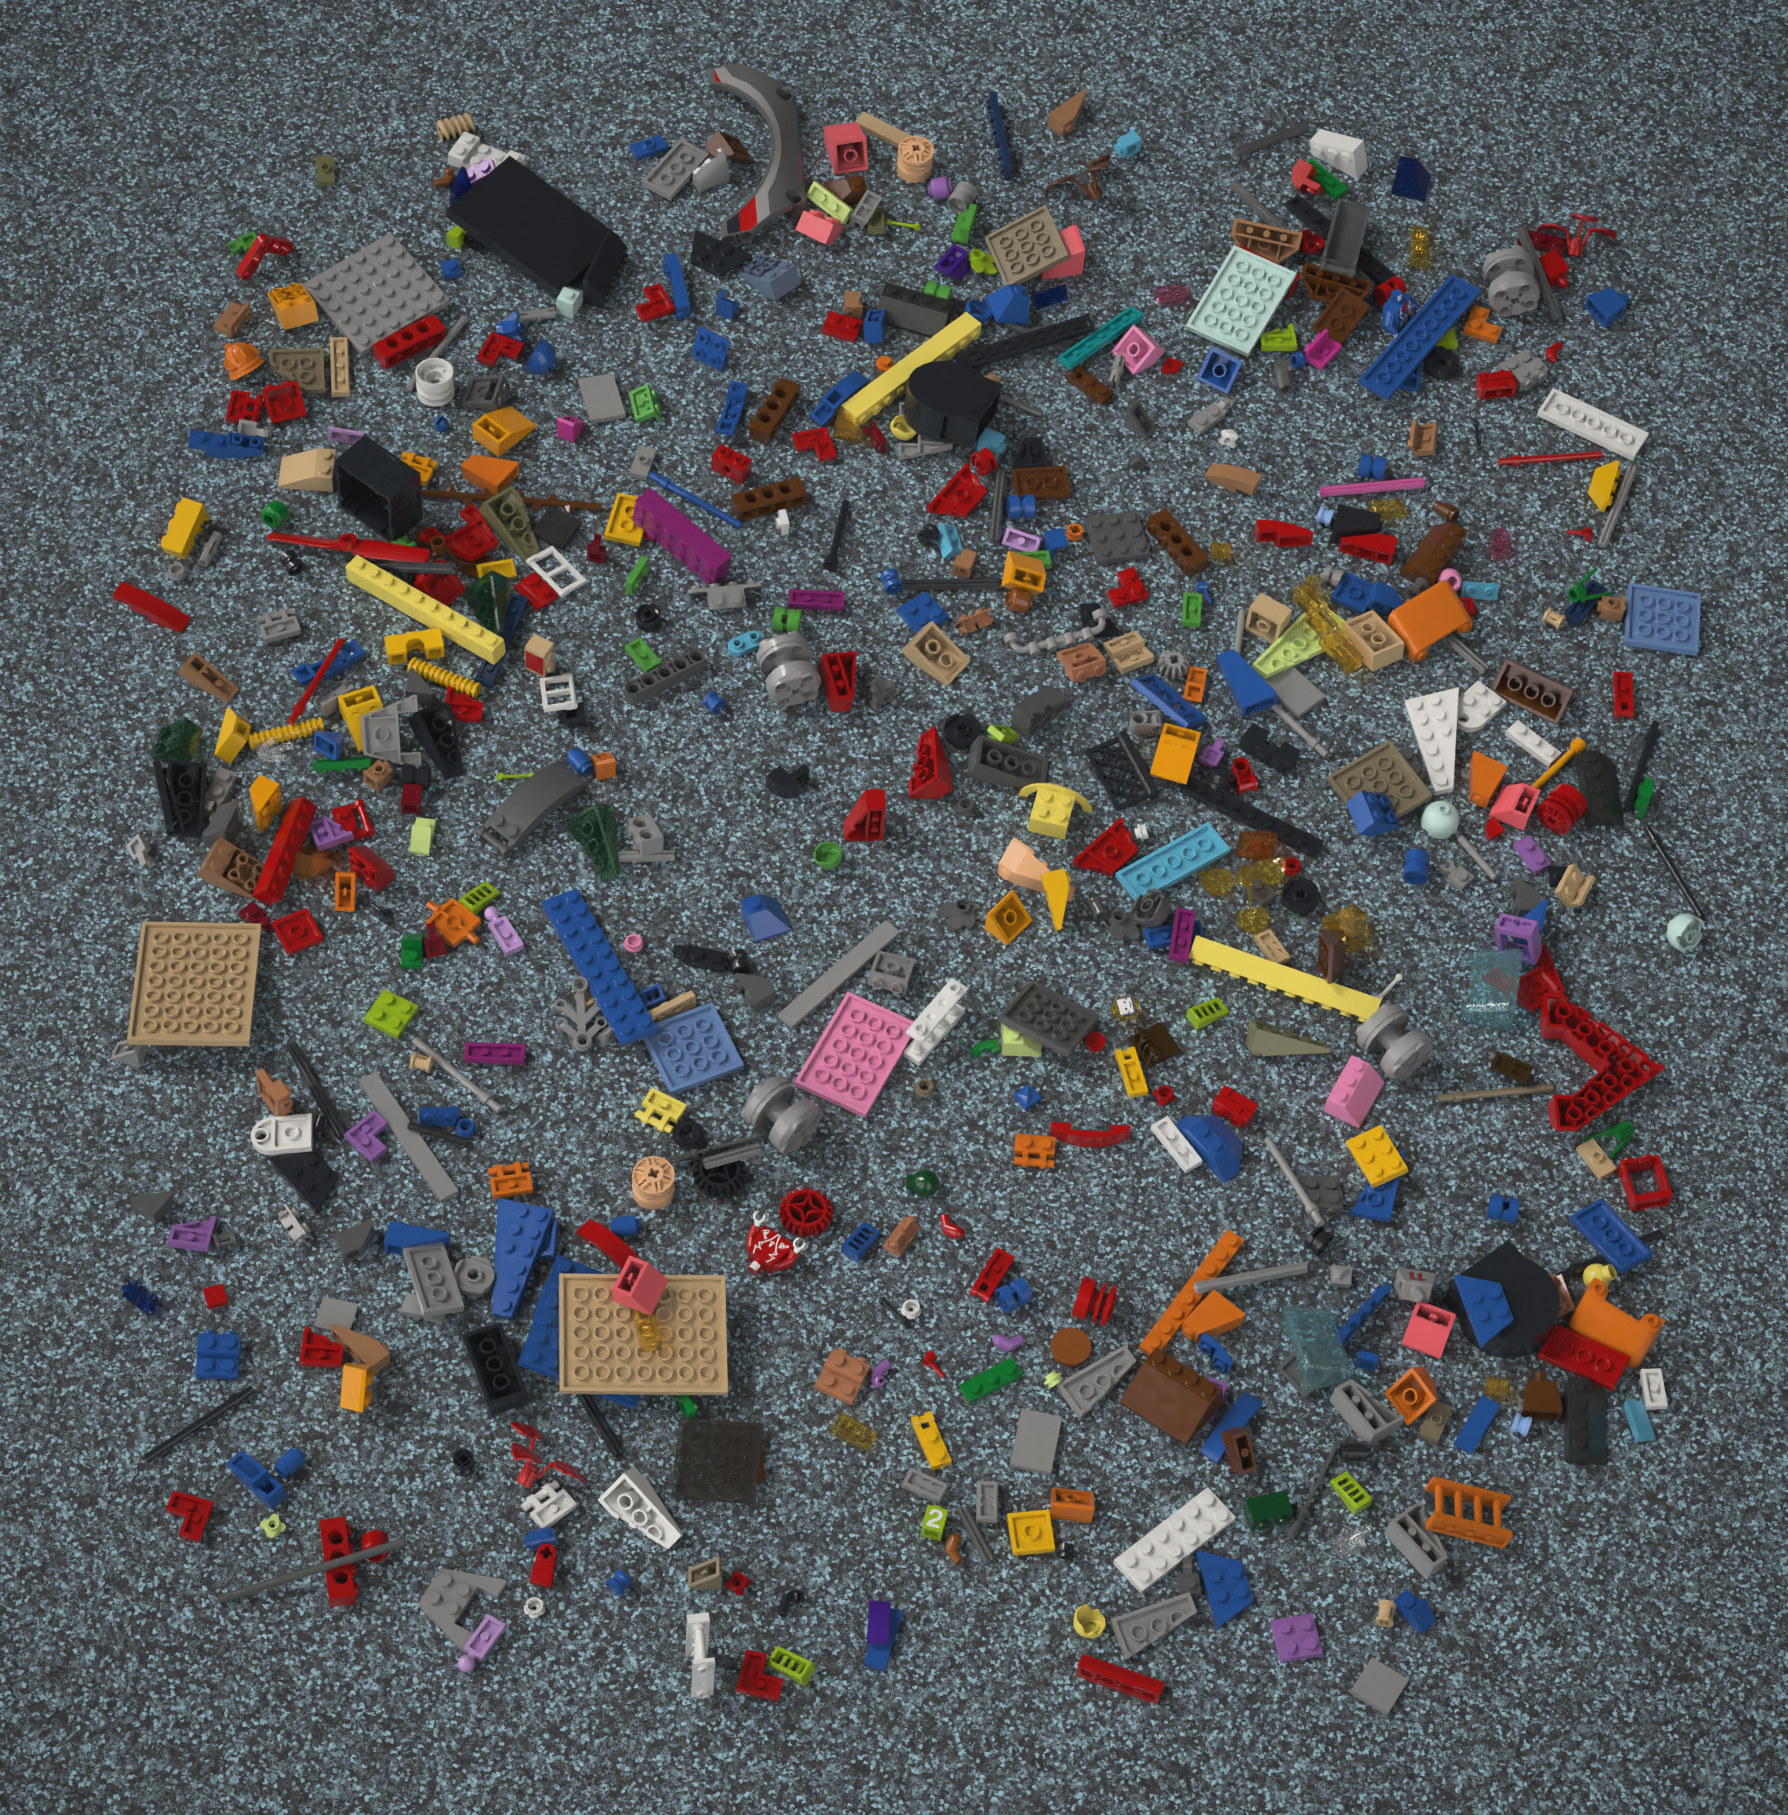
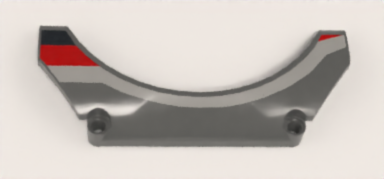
(784, 179)

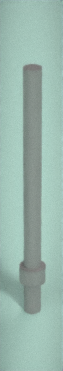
(445, 342)
(1313, 742)
(484, 1097)
(1310, 1207)

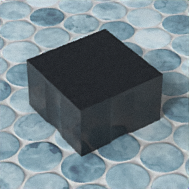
(379, 489)

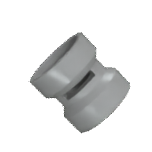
(1332, 575)

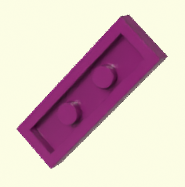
(816, 600)
(1181, 935)
(494, 1053)

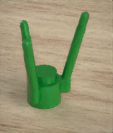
(1579, 592)
(1620, 1131)

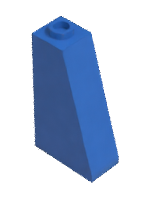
(1245, 684)

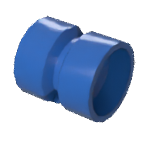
(1372, 466)
(1020, 506)
(1416, 866)
(1495, 1208)
(1016, 1293)

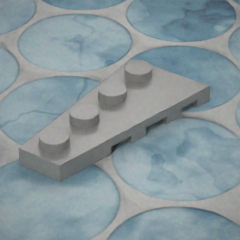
(1093, 1382)
(1146, 1625)

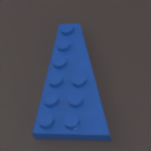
(519, 1240)

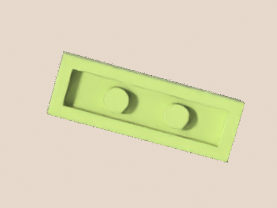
(829, 202)

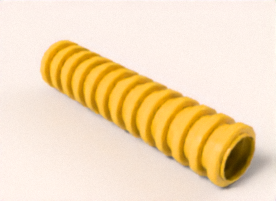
(445, 678)
(287, 733)

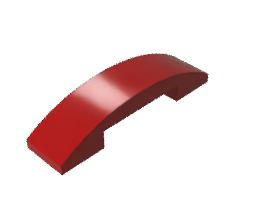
(1089, 1138)
(606, 1242)

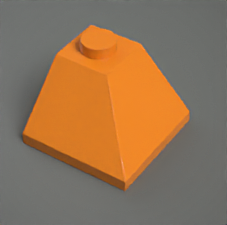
(1413, 1394)

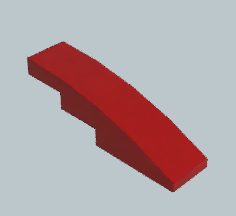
(151, 606)

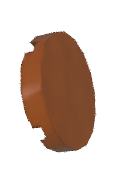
(1070, 1347)

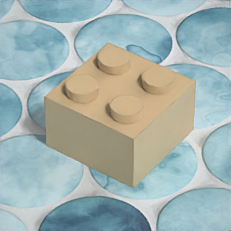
(1268, 618)

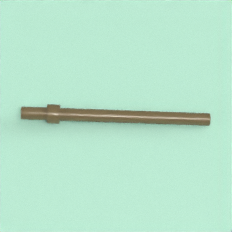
(1458, 1096)

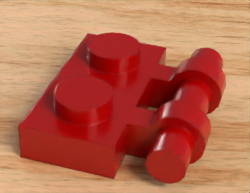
(239, 405)

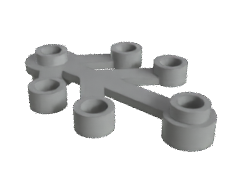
(580, 1018)

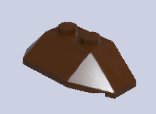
(1325, 284)

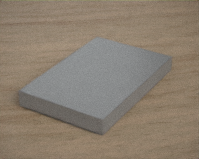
(601, 398)
(1295, 691)
(1035, 1441)

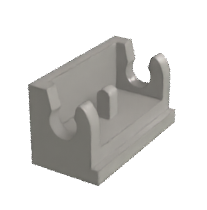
(865, 209)
(329, 703)

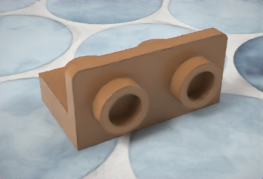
(232, 319)

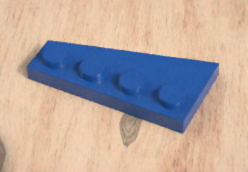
(1379, 1201)
(1365, 1311)

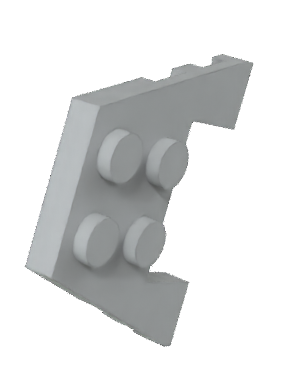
(923, 447)
(382, 733)
(450, 1596)

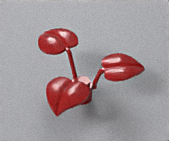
(1576, 245)
(530, 1471)

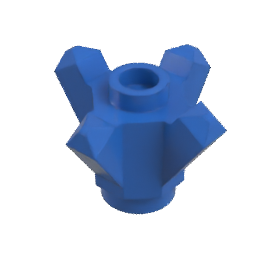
(511, 327)

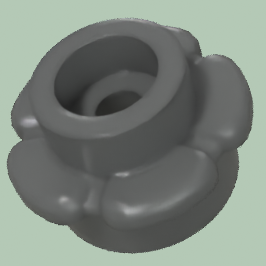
(1137, 462)

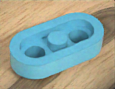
(745, 642)

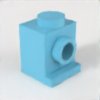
(1128, 144)

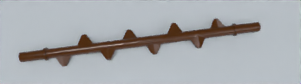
(536, 503)

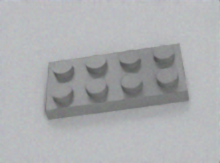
(675, 169)
(433, 1279)

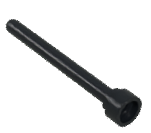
(831, 561)

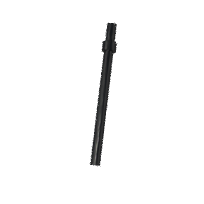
(1650, 739)
(1656, 843)
(1577, 1268)
(233, 1401)

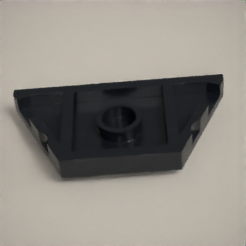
(716, 255)
(307, 1176)

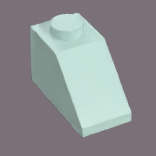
(569, 301)

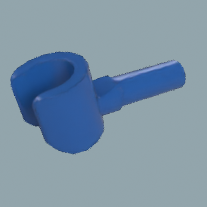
(1202, 586)

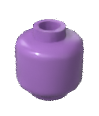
(940, 188)

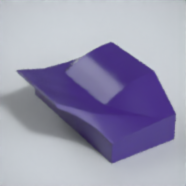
(954, 263)

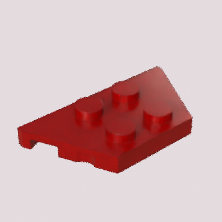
(959, 495)
(1109, 851)

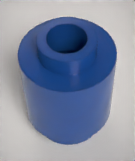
(580, 761)
(625, 1225)
(289, 1463)
(538, 1537)

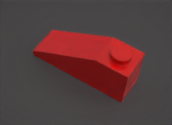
(1371, 547)

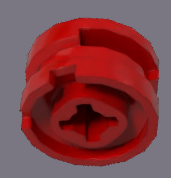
(984, 461)

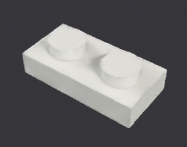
(1653, 1389)

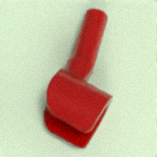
(1587, 533)
(929, 1361)

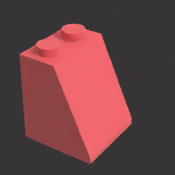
(846, 147)
(1076, 250)

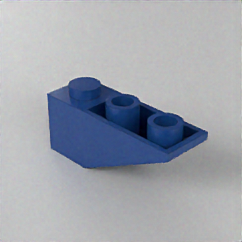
(402, 1235)

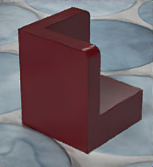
(411, 799)

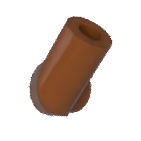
(446, 180)
(951, 1547)

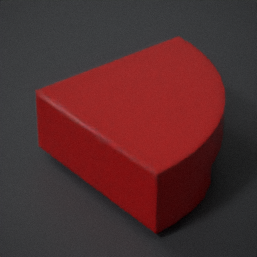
(1171, 366)
(1493, 829)

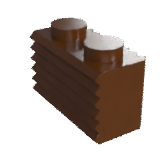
(1239, 1450)

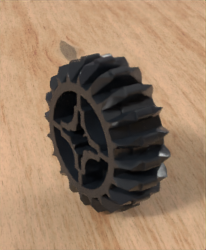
(718, 1179)

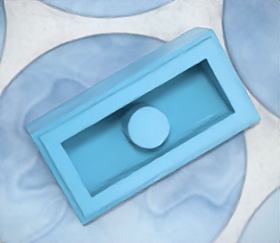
(949, 541)
(1638, 1421)

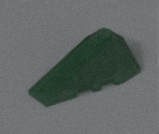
(490, 600)
(598, 836)

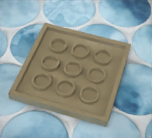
(1027, 247)
(1383, 773)

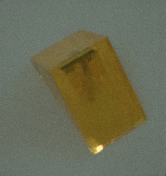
(846, 427)

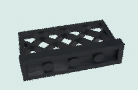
(1137, 768)

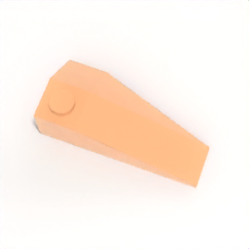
(1024, 868)

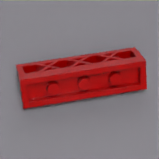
(1119, 1679)

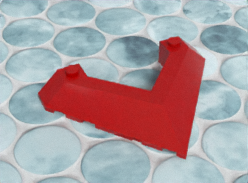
(1618, 1063)

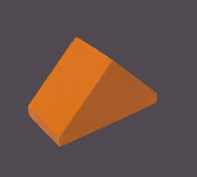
(604, 765)
(345, 891)

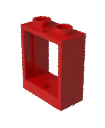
(1646, 1200)

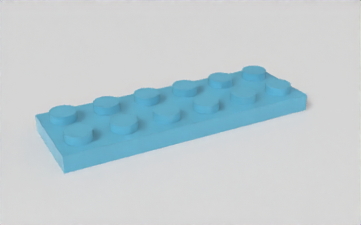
(1173, 861)

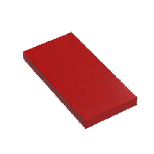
(1584, 1357)

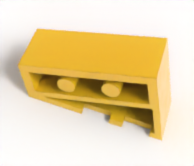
(184, 527)

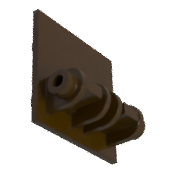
(1154, 1044)

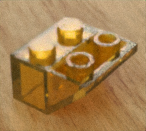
(1353, 923)

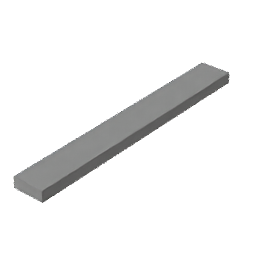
(838, 974)
(409, 1140)

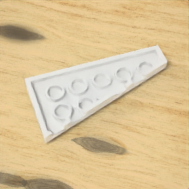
(1435, 730)

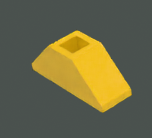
(1603, 484)
(232, 736)

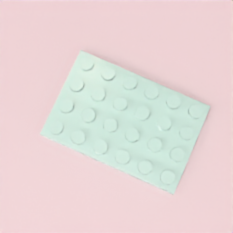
(1240, 301)

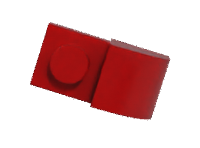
(1302, 178)

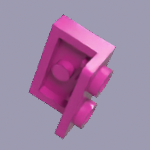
(1322, 350)

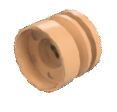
(915, 159)
(653, 1183)

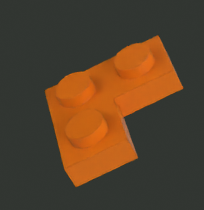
(1478, 327)

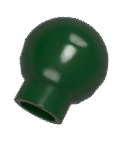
(923, 1183)

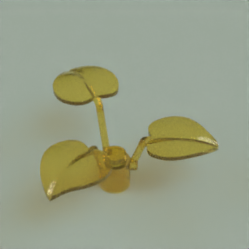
(1271, 873)

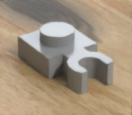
(1457, 876)

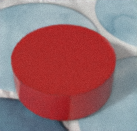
(1095, 1042)

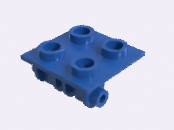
(710, 348)

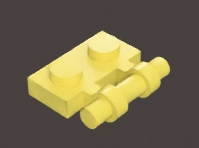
(663, 1105)

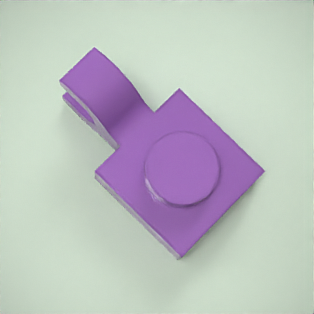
(1213, 755)

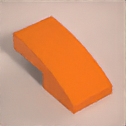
(1195, 684)

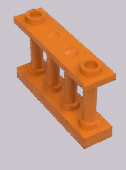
(1462, 1527)

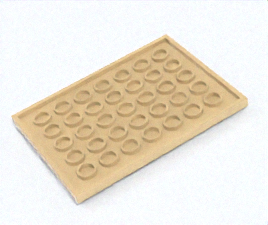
(195, 984)
(602, 1347)

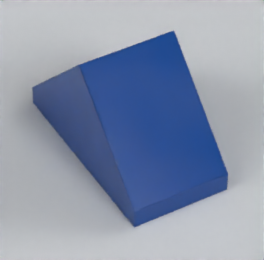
(329, 744)

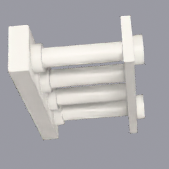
(935, 1022)
(697, 1646)

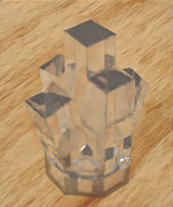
(266, 753)
(1350, 1541)

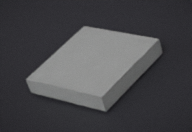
(1379, 1686)

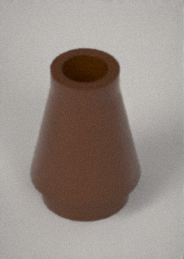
(1446, 511)

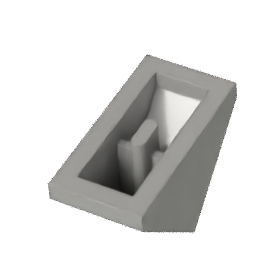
(129, 1054)

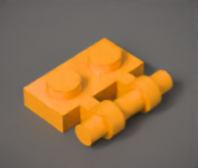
(424, 469)

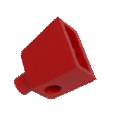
(1555, 269)

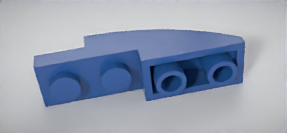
(837, 396)
(230, 446)

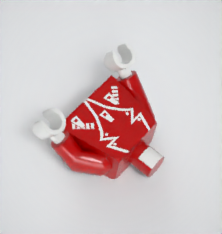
(769, 1249)

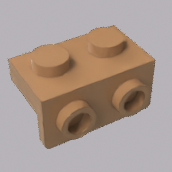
(1422, 438)

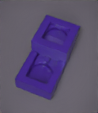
(878, 1622)

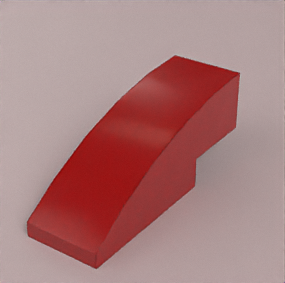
(1282, 533)

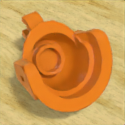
(241, 359)

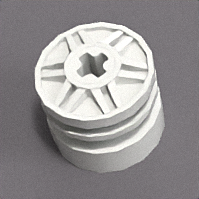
(435, 382)

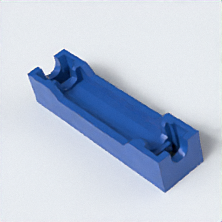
(673, 272)

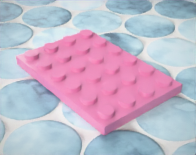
(855, 1055)

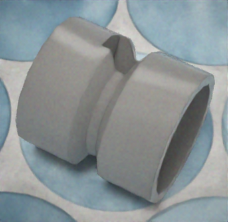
(961, 197)

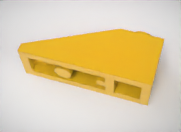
(1056, 892)

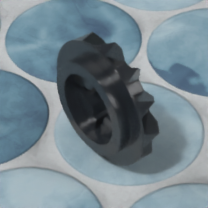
(683, 1129)

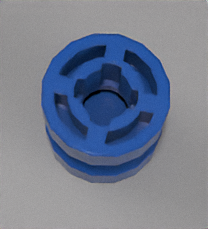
(891, 580)

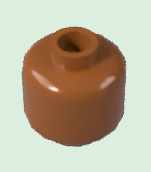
(1018, 600)

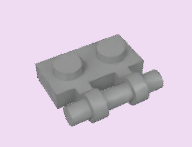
(278, 629)

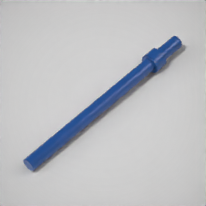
(666, 483)

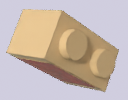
(539, 656)

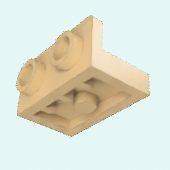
(1574, 887)

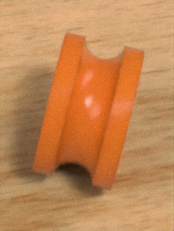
(1074, 536)

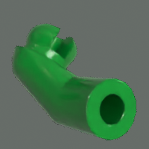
(985, 1045)

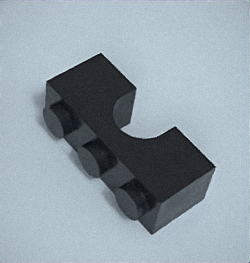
(1280, 758)

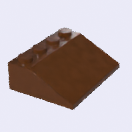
(1172, 1396)

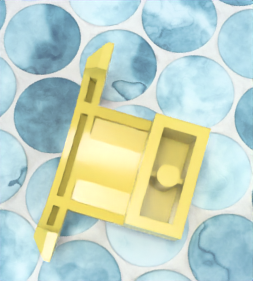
(1053, 808)

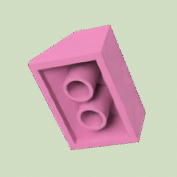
(1354, 1092)

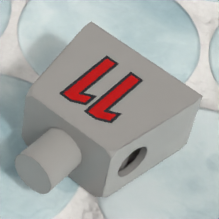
(1414, 1284)

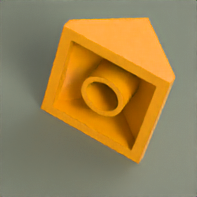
(1007, 918)

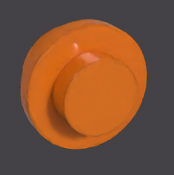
(884, 363)

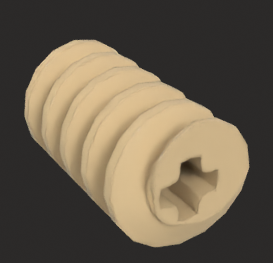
(455, 125)

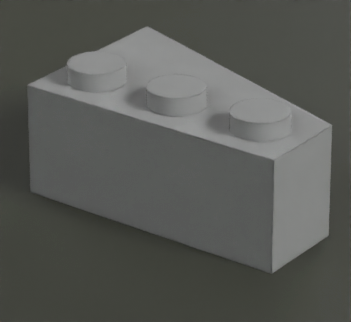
(1364, 1413)

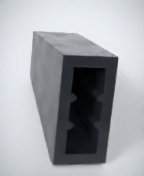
(1354, 522)

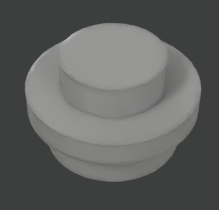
(176, 572)

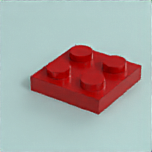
(297, 931)

